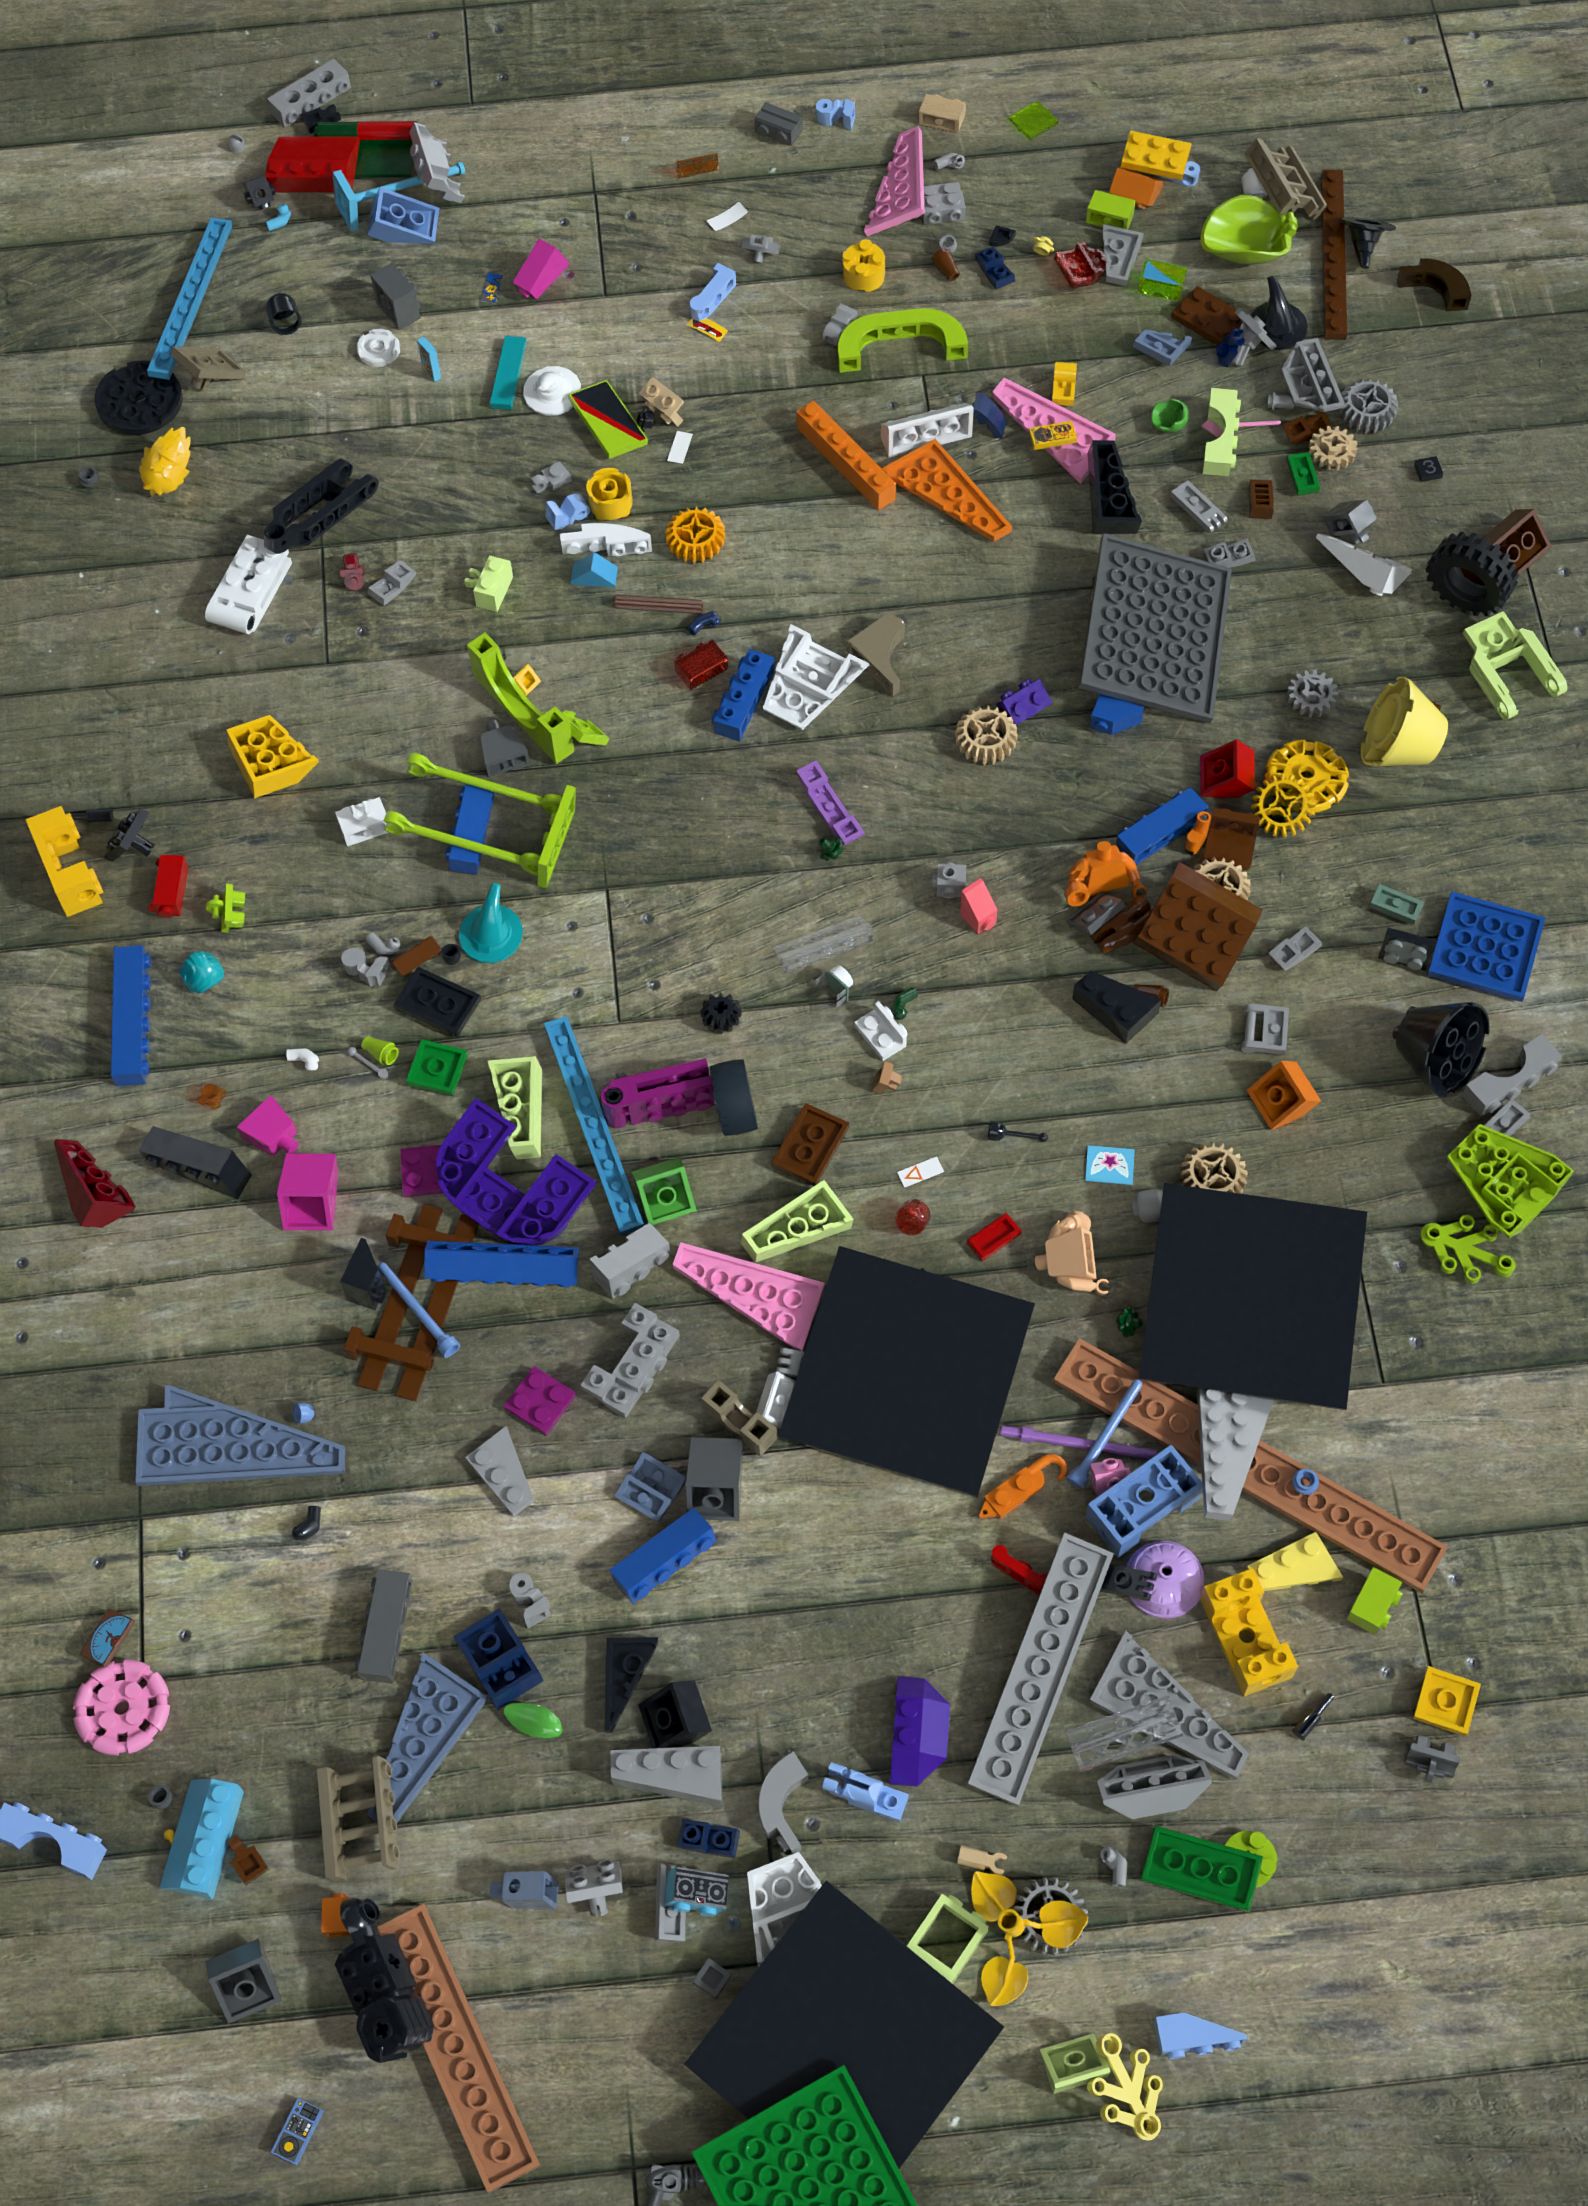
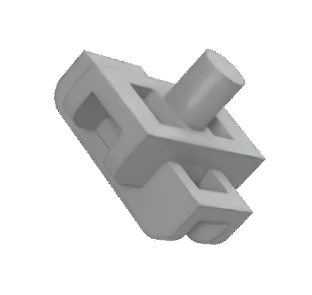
(766, 246)

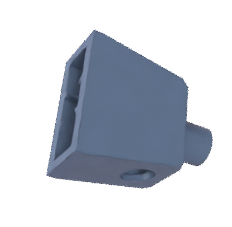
(527, 1890)

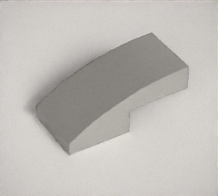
(393, 583)
(1295, 949)

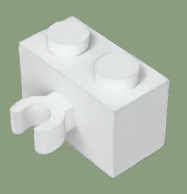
(362, 821)

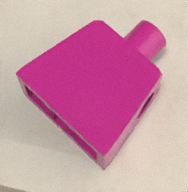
(269, 1128)

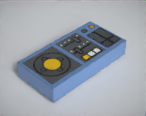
(297, 2131)

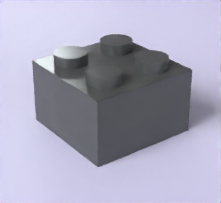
(396, 296)

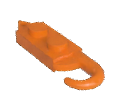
(1019, 1487)

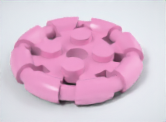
(110, 1696)

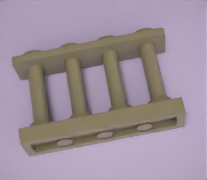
(333, 1810)

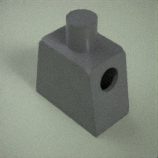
(502, 749)

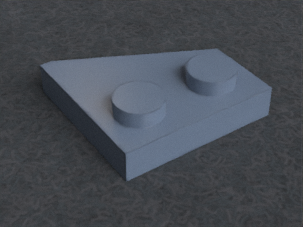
(1161, 345)

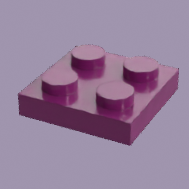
(420, 1171)
(540, 1400)

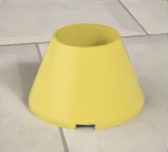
(1403, 728)

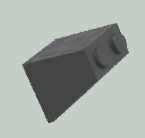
(715, 1477)

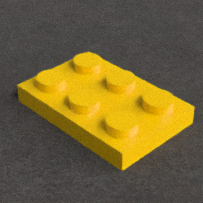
(1156, 155)

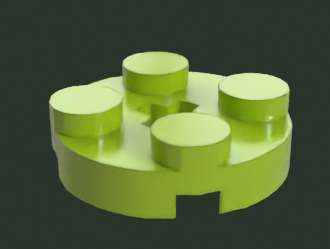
(1257, 1844)

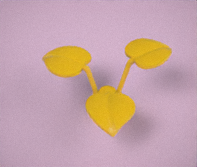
(992, 1899)

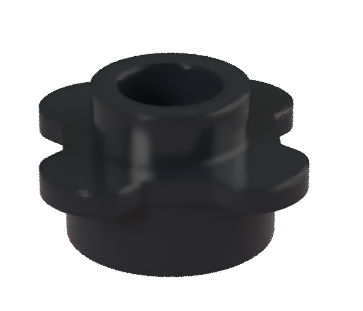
(645, 419)

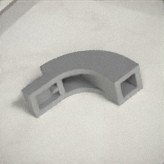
(778, 1784)

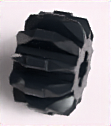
(727, 1019)

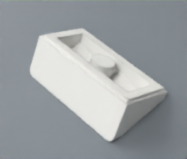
(775, 1398)

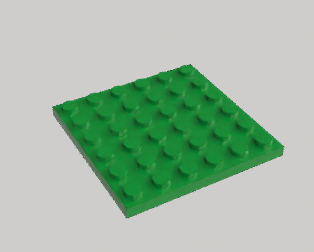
(806, 2152)

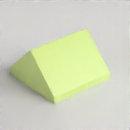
(1073, 2063)

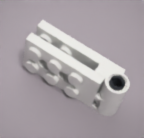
(248, 586)

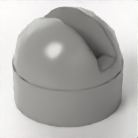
(236, 143)
(948, 239)

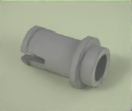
(1280, 401)

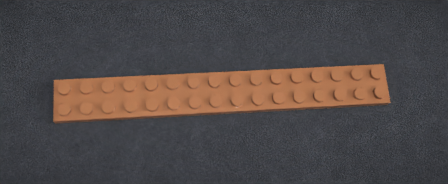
(1328, 1511)

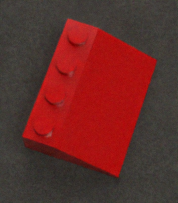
(309, 163)

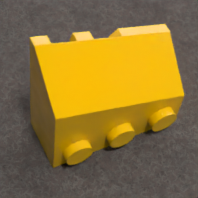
(268, 755)

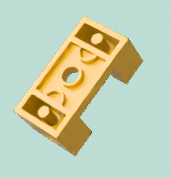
(55, 836)
(1235, 1607)

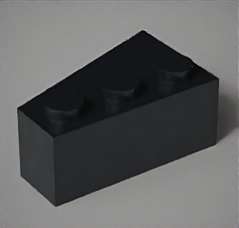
(1115, 1004)

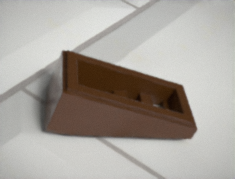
(1261, 511)

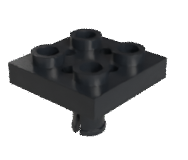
(129, 836)

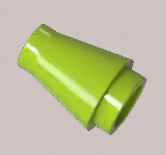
(381, 1050)

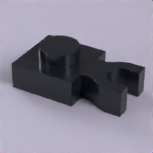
(315, 116)

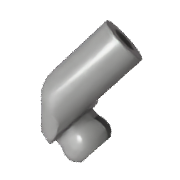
(383, 948)
(1117, 1864)

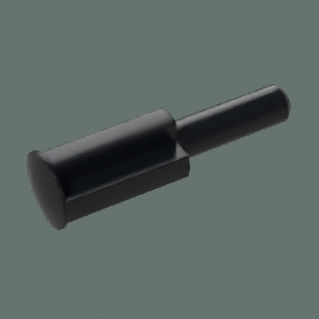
(96, 815)
(1311, 1718)

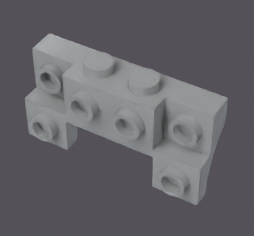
(432, 163)
(638, 1365)

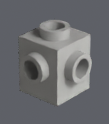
(949, 880)

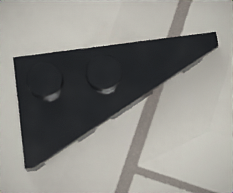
(624, 1668)

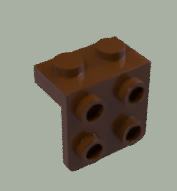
(1232, 837)

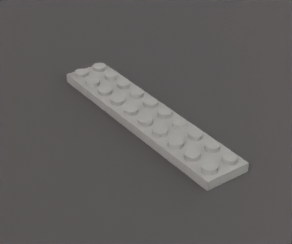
(1040, 1669)

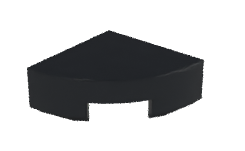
(1001, 236)

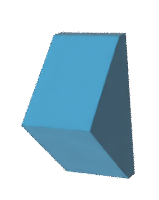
(594, 571)

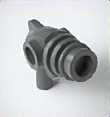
(668, 2180)

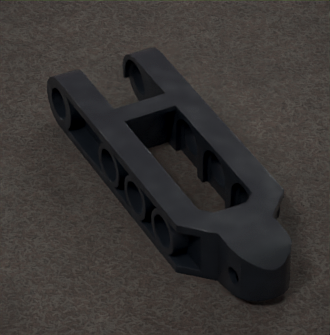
(325, 486)

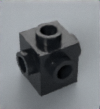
(251, 192)

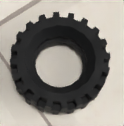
(1481, 559)

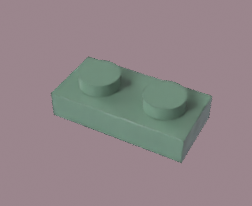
(1396, 904)

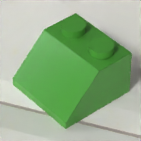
(664, 1191)

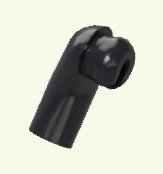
(309, 1526)

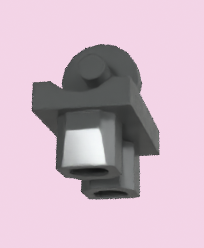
(1432, 1761)

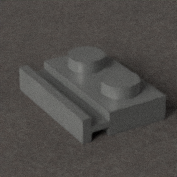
(1095, 913)

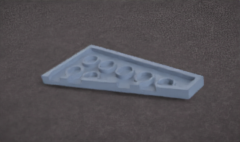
(428, 1729)

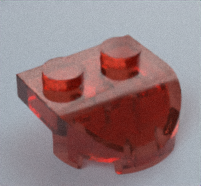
(1081, 265)

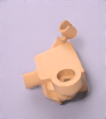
(1071, 1254)

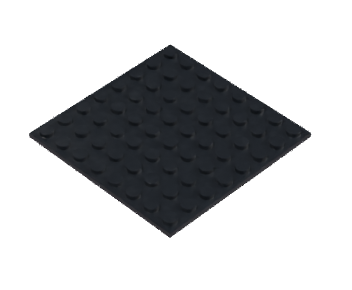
(1254, 1296)
(907, 1371)
(854, 1998)

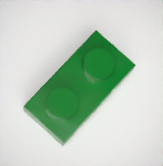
(1303, 474)

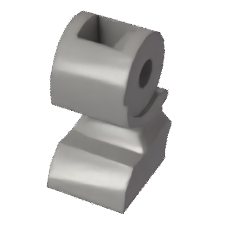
(842, 318)
(355, 963)
(525, 1593)

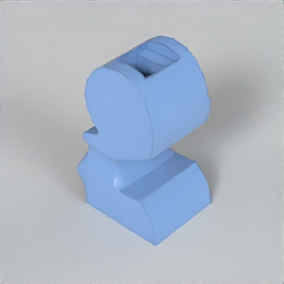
(829, 112)
(572, 509)

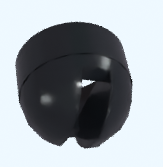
(451, 954)

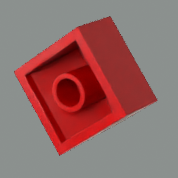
(1227, 771)

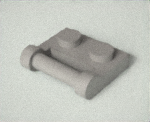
(1273, 1029)

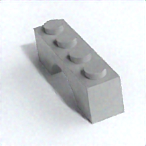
(1489, 1092)

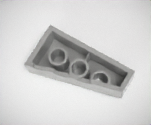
(673, 1772)

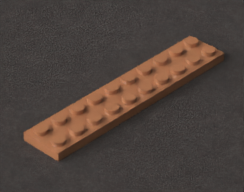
(463, 2058)

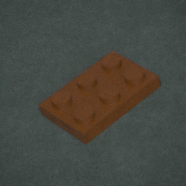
(1206, 315)
(810, 1144)

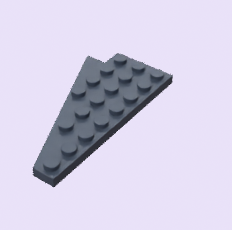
(214, 1442)

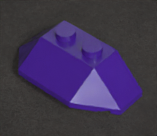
(919, 1731)

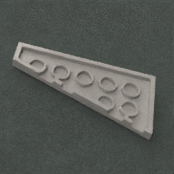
(1137, 1679)

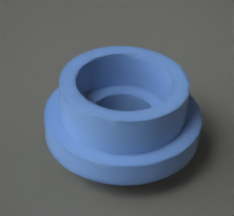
(1306, 1474)

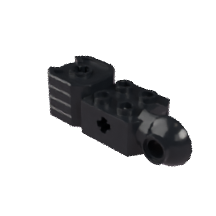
(380, 1986)

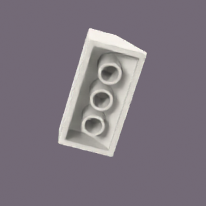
(916, 430)

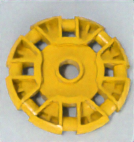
(1314, 764)

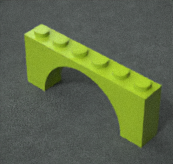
(548, 730)

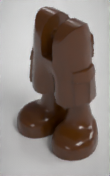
(1119, 930)

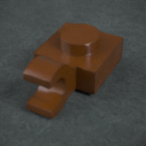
(248, 1861)

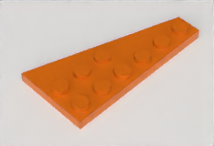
(942, 483)

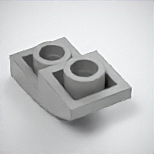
(1231, 555)

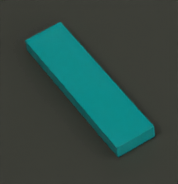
(508, 372)

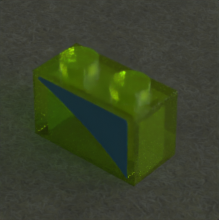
(1162, 279)

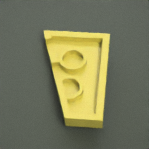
(1297, 1564)

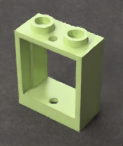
(974, 1920)

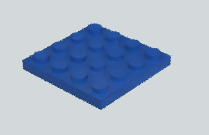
(1486, 946)

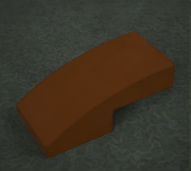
(1302, 429)

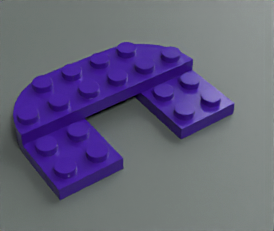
(491, 1200)

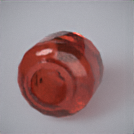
(912, 1217)

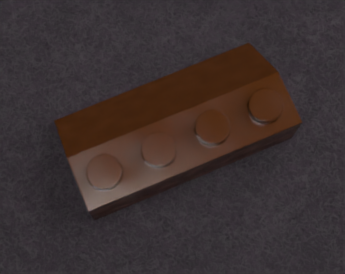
(1520, 537)

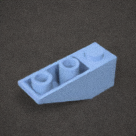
(1189, 2033)

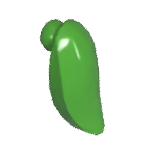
(533, 1720)

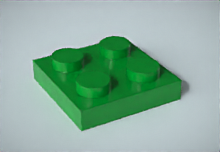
(437, 1067)

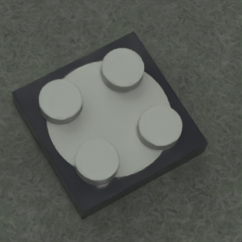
(1406, 949)

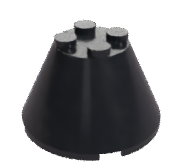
(1443, 1043)

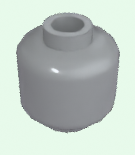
(1148, 1205)

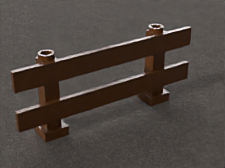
(382, 1348)

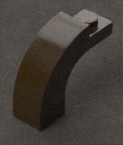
(1440, 277)

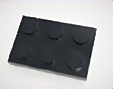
(437, 1002)

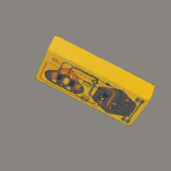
(1053, 435)

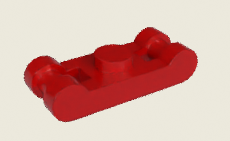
(1017, 1570)

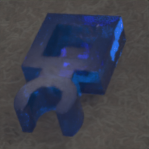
(1228, 347)

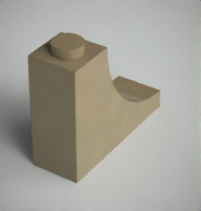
(876, 646)

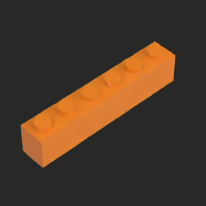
(846, 455)

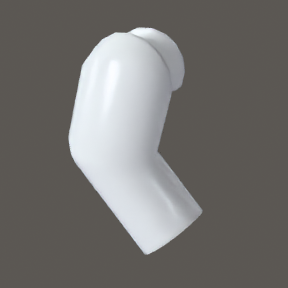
(303, 1055)

